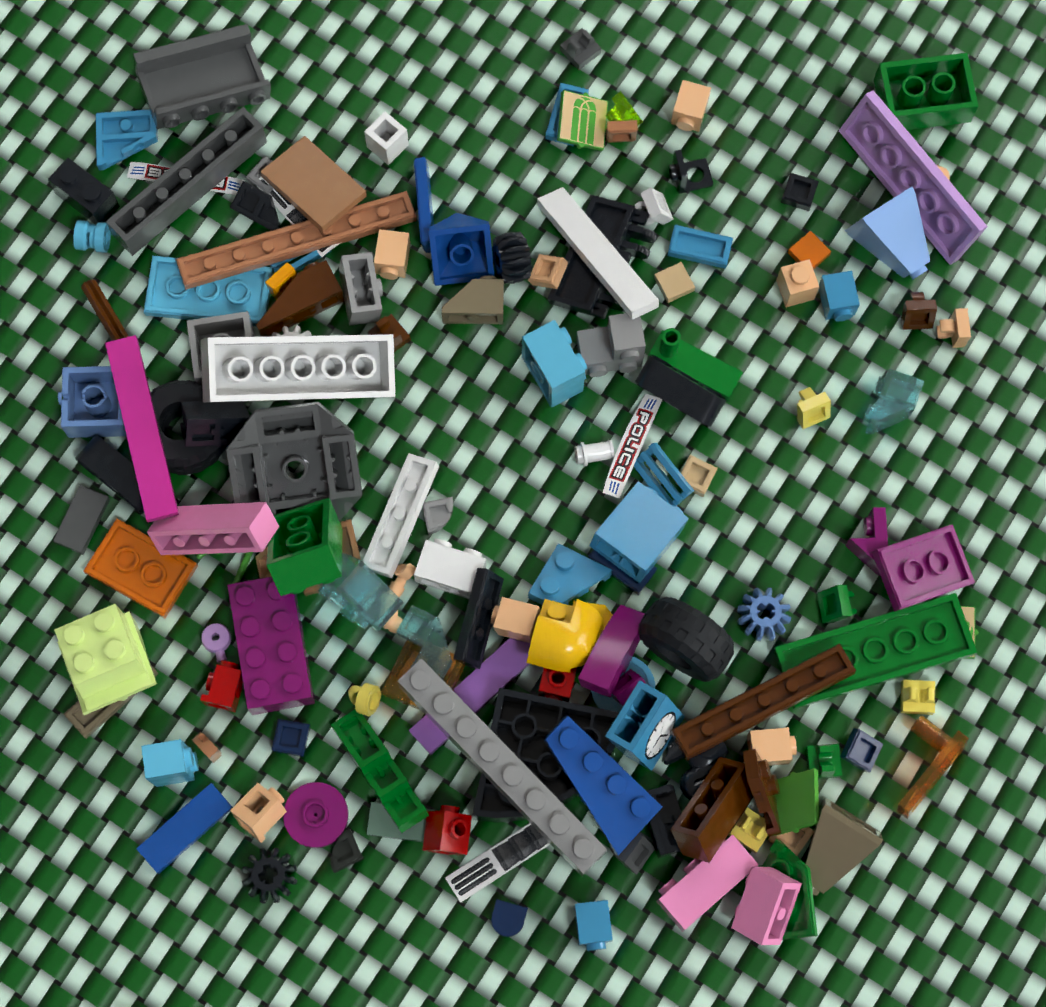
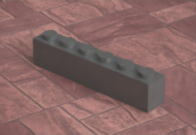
(187, 181)

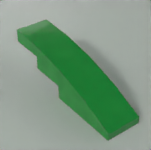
(379, 770)

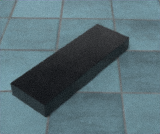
(477, 618)

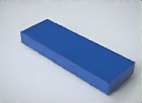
(424, 201)
(184, 828)

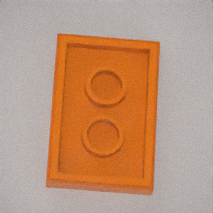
(135, 569)

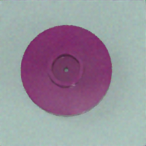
(321, 829)

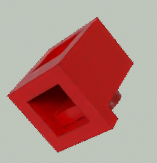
(224, 687)

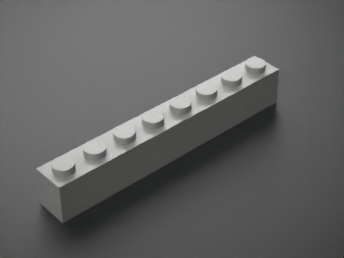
(502, 767)

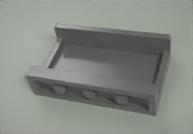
(201, 77)

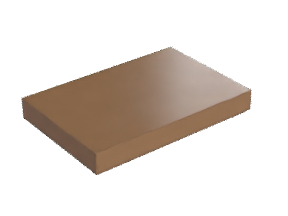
(313, 183)

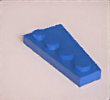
(609, 792)

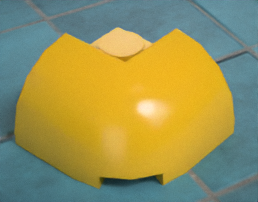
(564, 635)

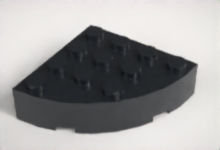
(522, 725)

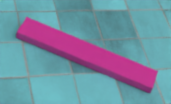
(142, 429)

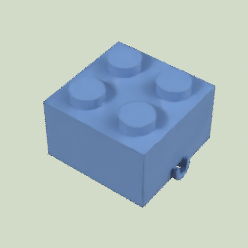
(90, 403)

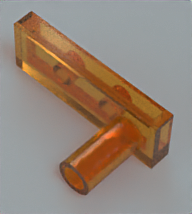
(949, 750)

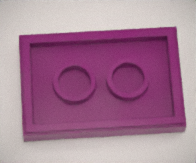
(923, 567)

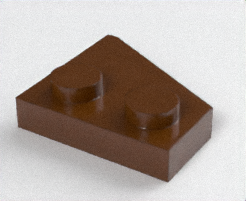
(764, 788)

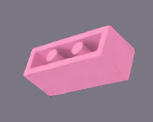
(705, 883)

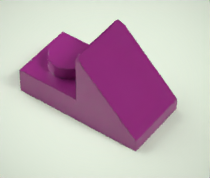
(876, 528)

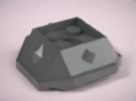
(301, 434)

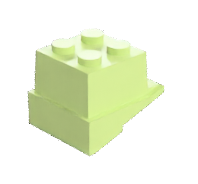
(105, 658)

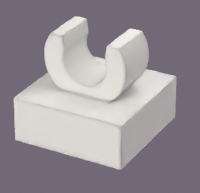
(656, 206)

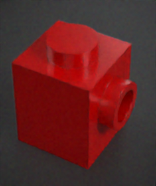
(557, 684)
(447, 831)

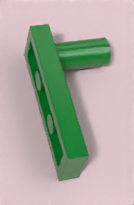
(696, 363)

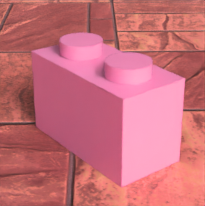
(766, 905)

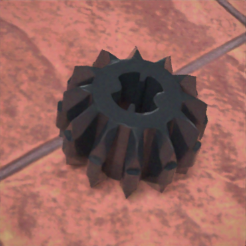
(512, 257)
(279, 880)

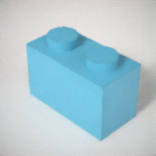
(169, 763)

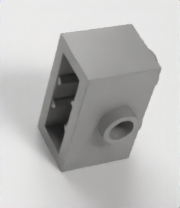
(360, 288)

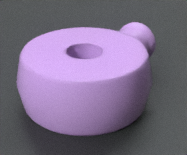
(219, 646)

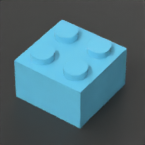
(554, 363)

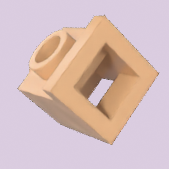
(259, 811)

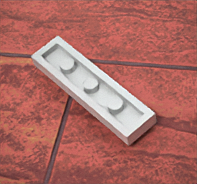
(400, 515)

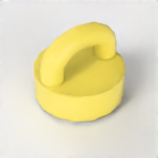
(367, 698)

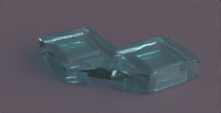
(428, 633)

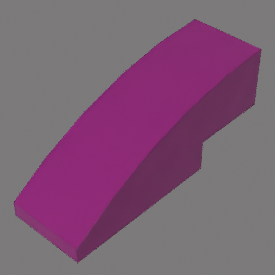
(612, 652)

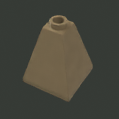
(838, 845)

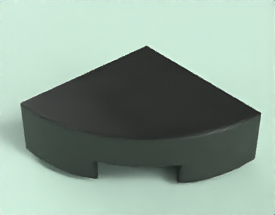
(345, 852)

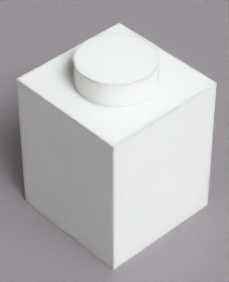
(386, 138)

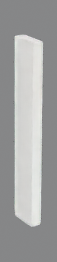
(598, 253)

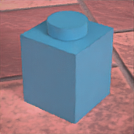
(838, 296)
(593, 924)

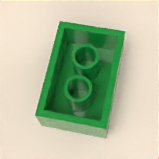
(928, 90)
(305, 548)

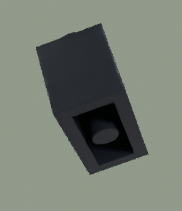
(83, 192)

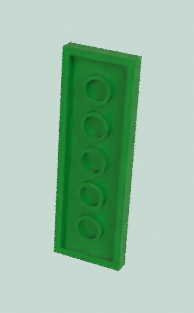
(888, 645)

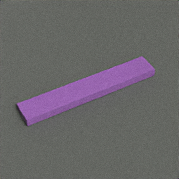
(478, 688)

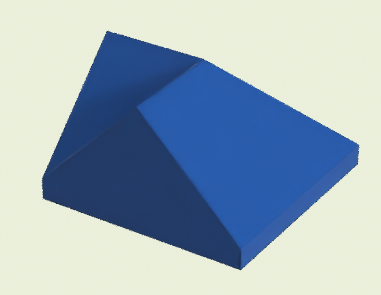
(460, 249)

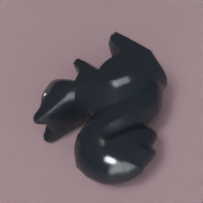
(699, 765)

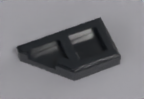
(256, 206)

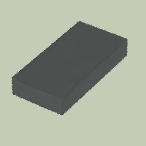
(81, 520)

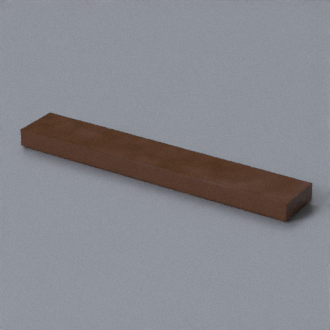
(763, 702)

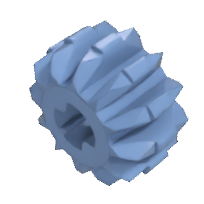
(758, 604)

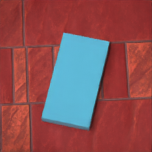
(235, 294)

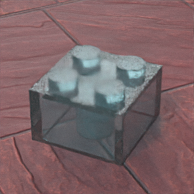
(361, 595)

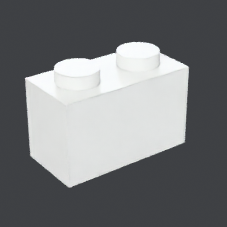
(448, 568)

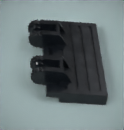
(579, 286)

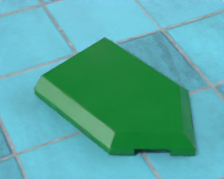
(803, 918)

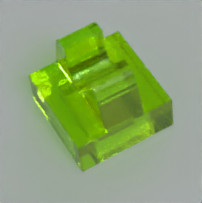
(623, 110)

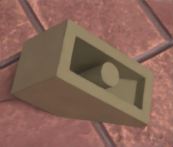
(476, 303)

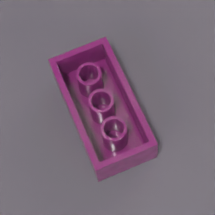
(270, 647)

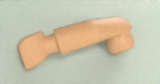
(403, 573)

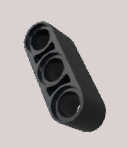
(680, 390)
(112, 470)

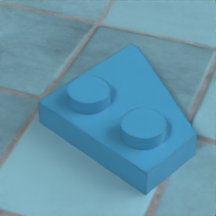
(123, 135)
(567, 576)

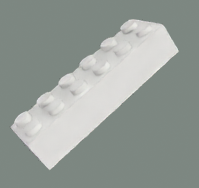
(297, 367)

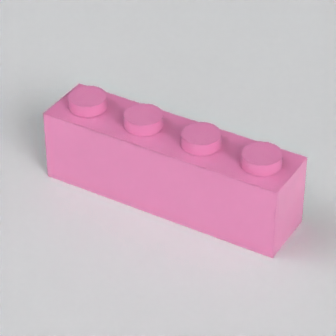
(215, 529)

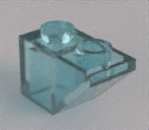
(895, 400)

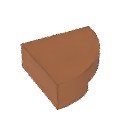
(207, 747)

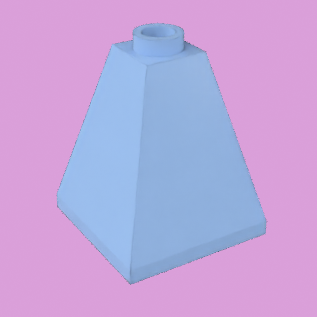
(895, 235)

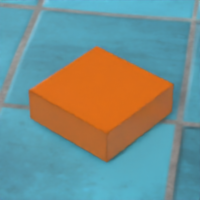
(809, 248)

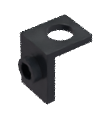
(679, 169)

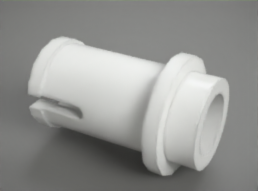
(594, 452)

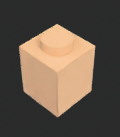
(690, 106)
(392, 254)
(797, 283)
(515, 619)
(773, 745)

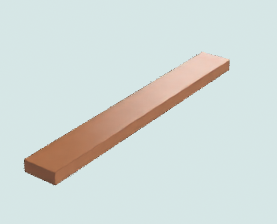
(294, 241)

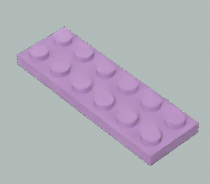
(903, 164)

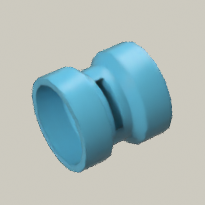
(91, 236)

